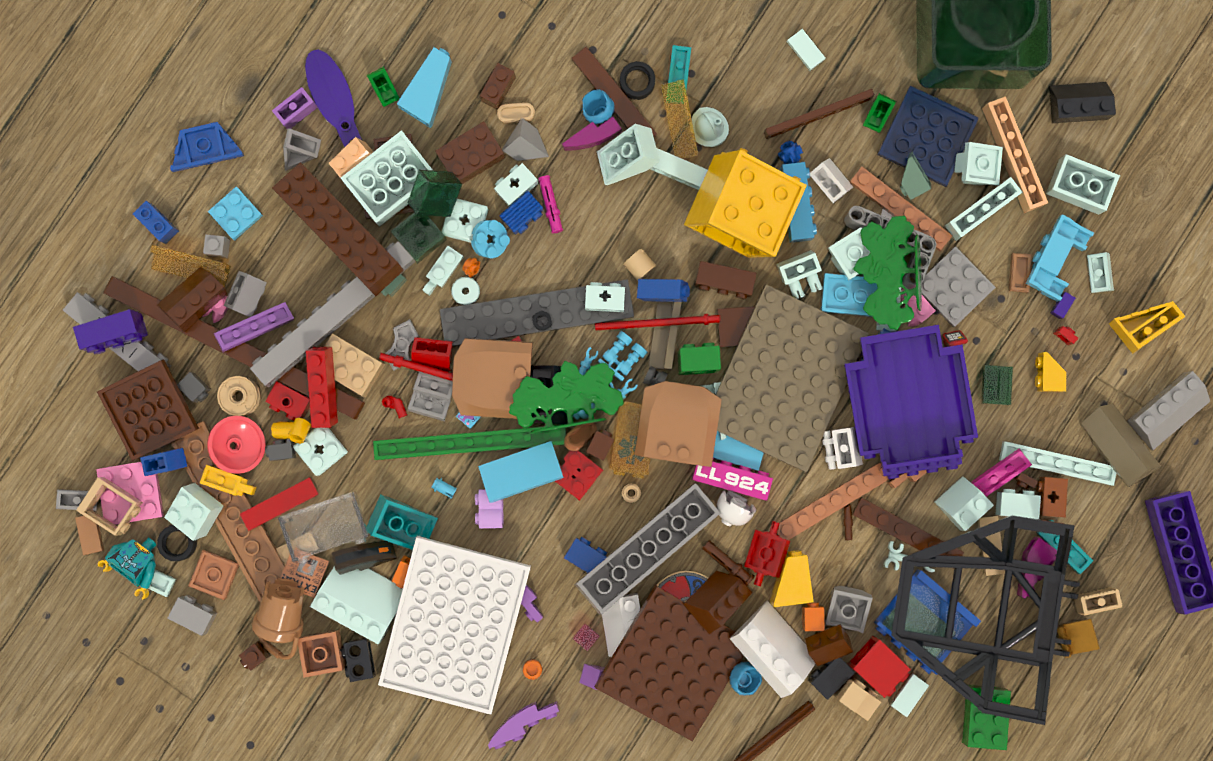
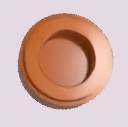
(532, 669)

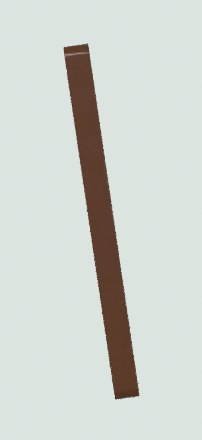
(205, 332)

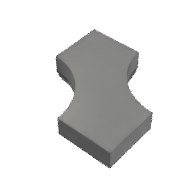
(404, 338)

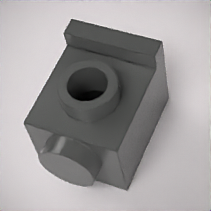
(280, 450)

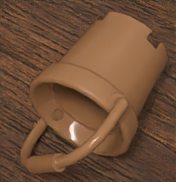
(280, 616)

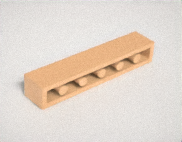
(1015, 154)

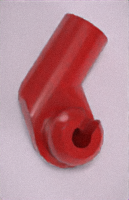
(395, 403)

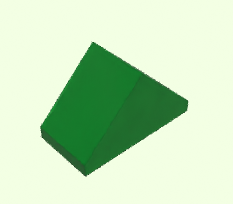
(383, 86)
(879, 112)

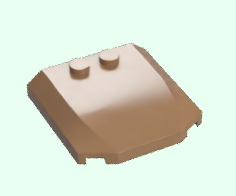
(488, 375)
(678, 423)

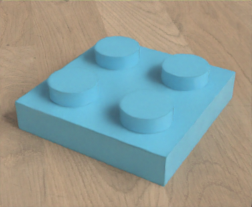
(235, 213)

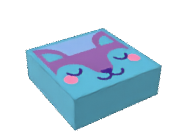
(469, 421)

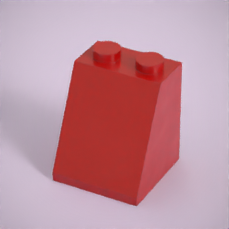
(879, 667)

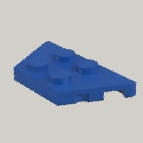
(203, 146)

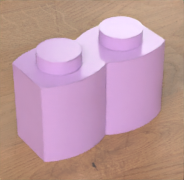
(489, 514)

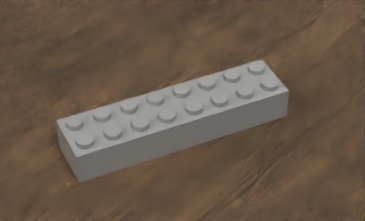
(647, 549)

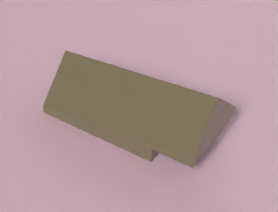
(1119, 444)

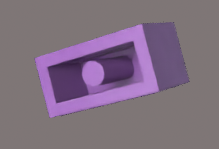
(294, 108)

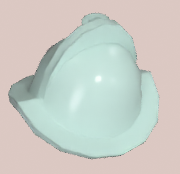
(709, 127)

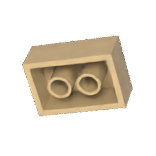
(353, 366)

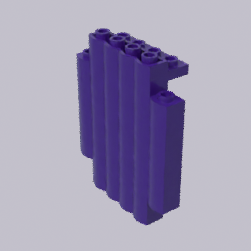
(911, 401)

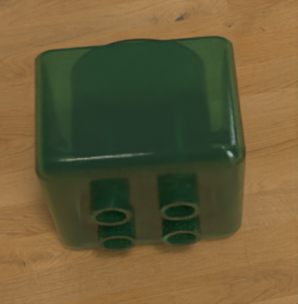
(982, 43)

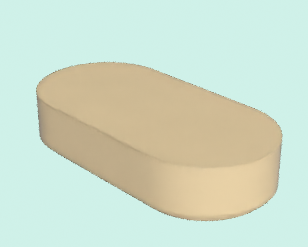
(513, 112)

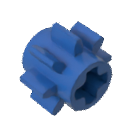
(790, 152)

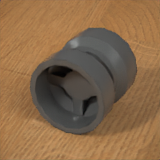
(654, 377)

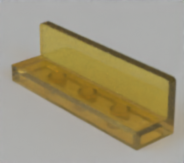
(679, 119)
(185, 264)

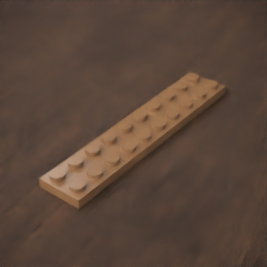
(252, 548)

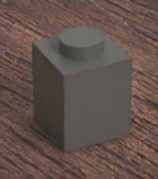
(194, 387)

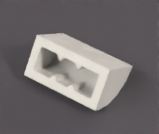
(831, 180)

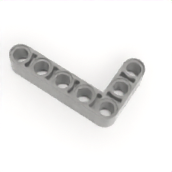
(866, 216)

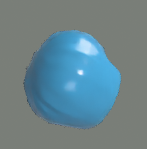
(597, 106)
(745, 679)

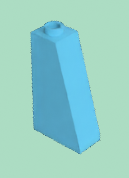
(426, 88)

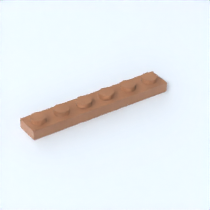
(898, 206)

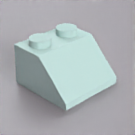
(963, 504)

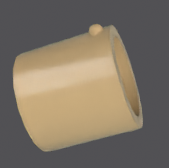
(640, 264)

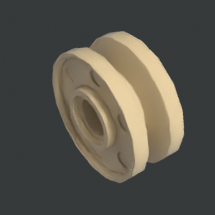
(227, 396)

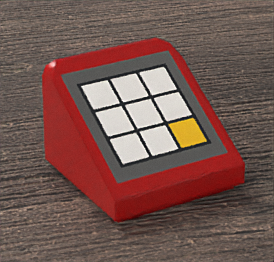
(954, 338)

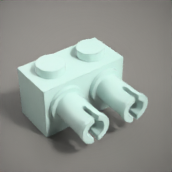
(800, 267)

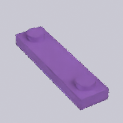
(253, 327)

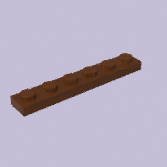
(897, 527)

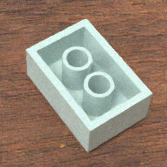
(1082, 184)

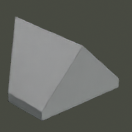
(525, 143)
(299, 148)

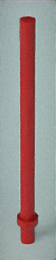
(706, 319)

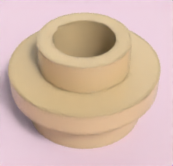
(626, 488)

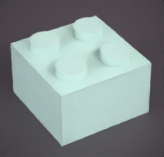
(193, 511)

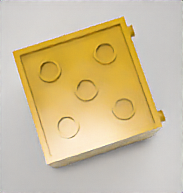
(745, 204)

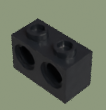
(365, 659)

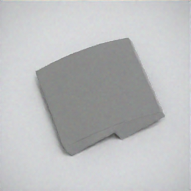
(431, 396)

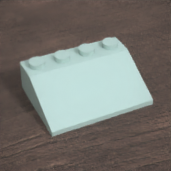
(386, 178)
(359, 601)

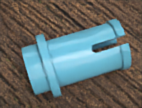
(443, 488)

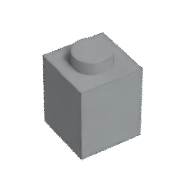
(216, 246)

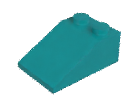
(399, 522)

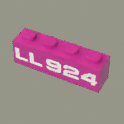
(734, 479)

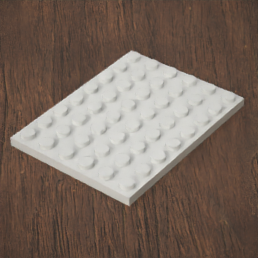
(454, 625)

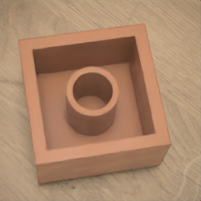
(321, 653)

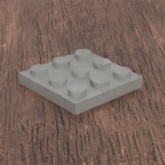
(955, 286)

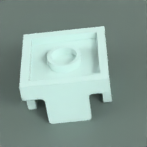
(979, 164)
(847, 252)

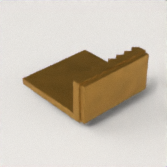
(1081, 635)

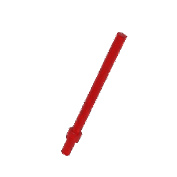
(399, 361)

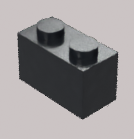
(830, 677)

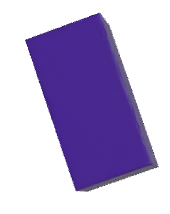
(1062, 307)

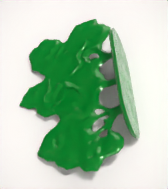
(886, 268)
(568, 394)

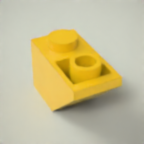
(1050, 374)

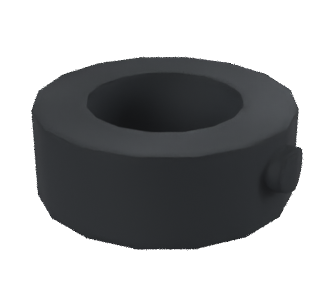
(542, 313)

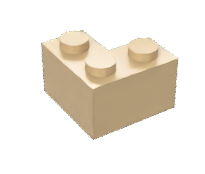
(857, 699)

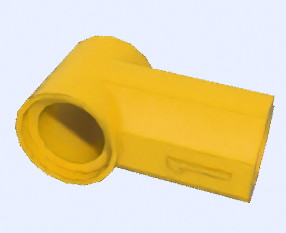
(295, 431)

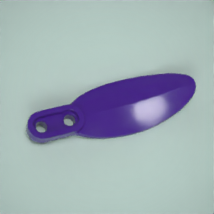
(331, 94)

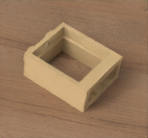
(92, 498)

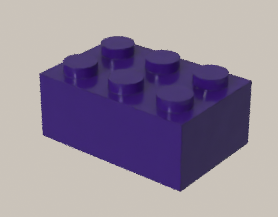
(110, 331)

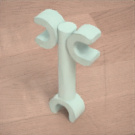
(895, 556)

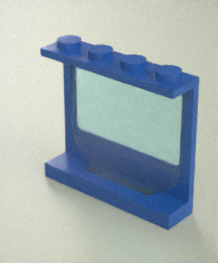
(927, 615)

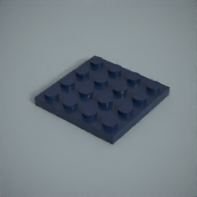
(930, 131)

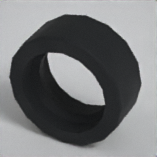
(637, 66)
(163, 550)

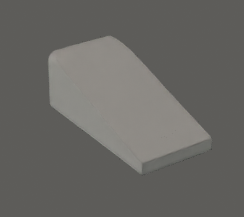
(70, 499)

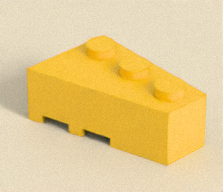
(1144, 326)

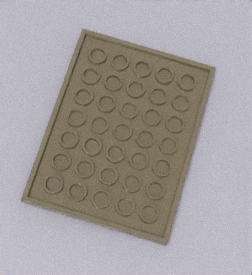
(786, 377)

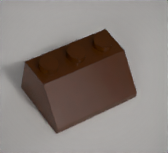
(192, 298)
(717, 600)

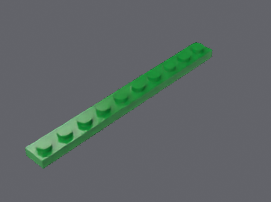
(465, 443)

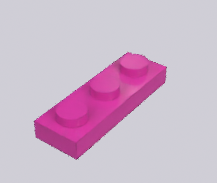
(1002, 472)

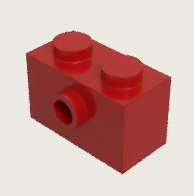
(288, 400)

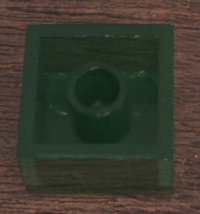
(434, 193)
(418, 236)

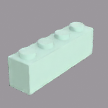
(983, 209)

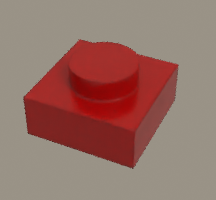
(1066, 334)

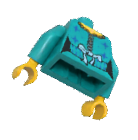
(133, 562)

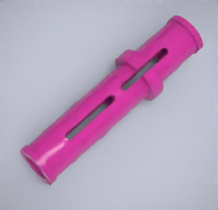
(546, 185)

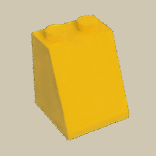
(794, 582)

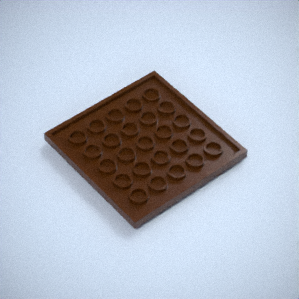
(670, 665)

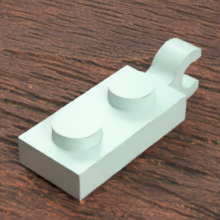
(442, 269)

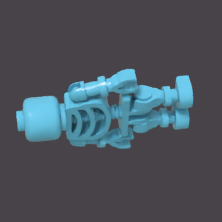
(611, 357)

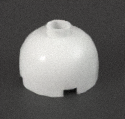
(734, 509)

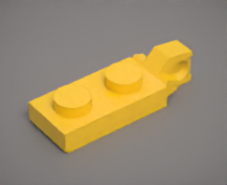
(226, 481)

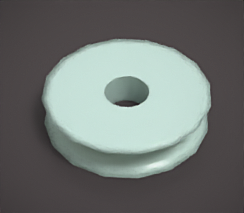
(459, 285)

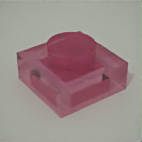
(586, 636)

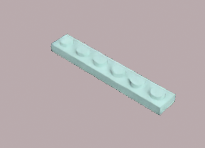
(1063, 464)

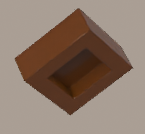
(1025, 481)

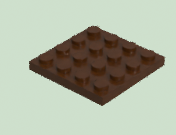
(147, 409)

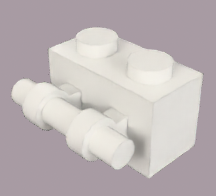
(845, 448)

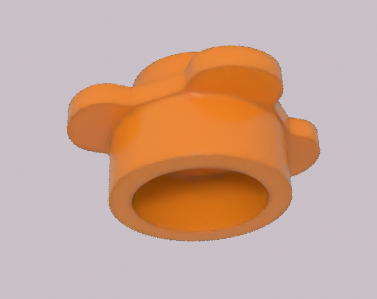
(471, 267)

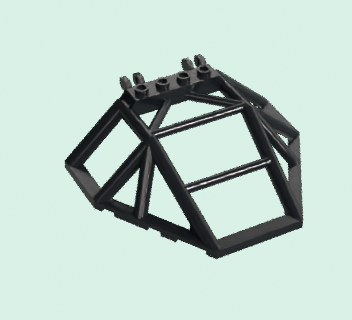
(988, 655)

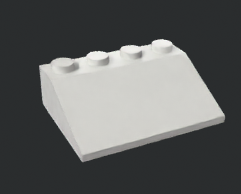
(774, 650)

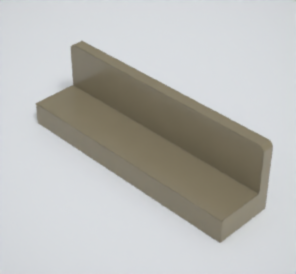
(664, 337)

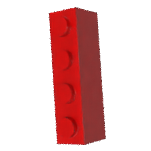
(321, 387)

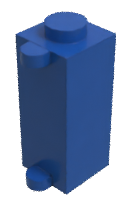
(663, 290)

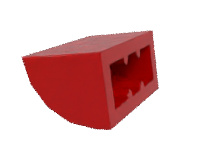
(432, 353)

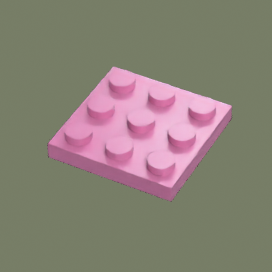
(132, 480)

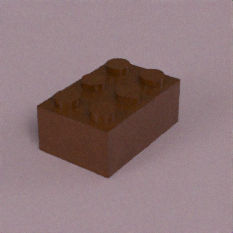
(471, 153)

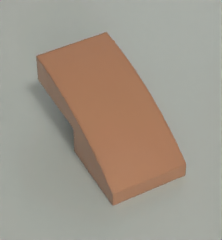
(893, 483)

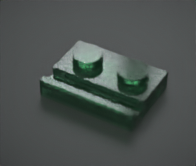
(997, 385)

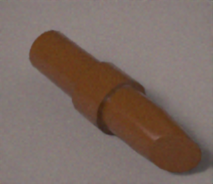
(848, 522)

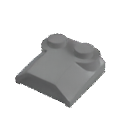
(848, 608)

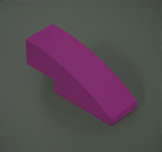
(593, 136)

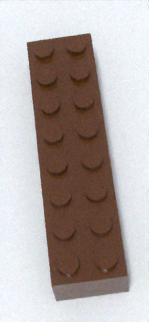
(338, 229)

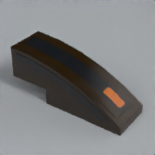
(363, 556)

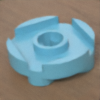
(499, 241)

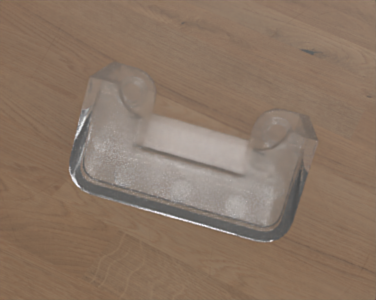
(324, 526)

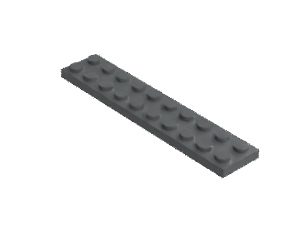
(514, 315)

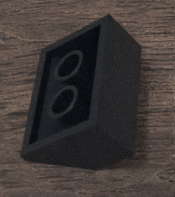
(1081, 102)
(545, 374)

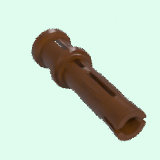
(734, 569)

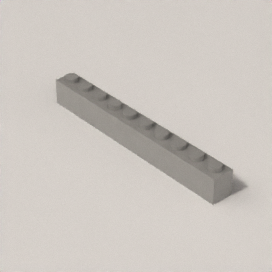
(320, 325)

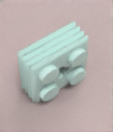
(454, 227)
(332, 450)

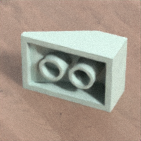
(628, 154)

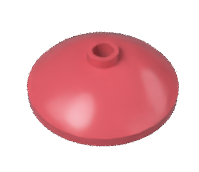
(248, 443)

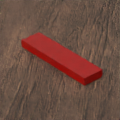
(279, 504)

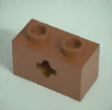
(1058, 488)

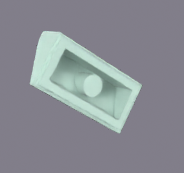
(1100, 272)

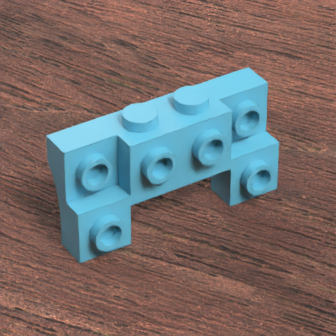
(1053, 255)

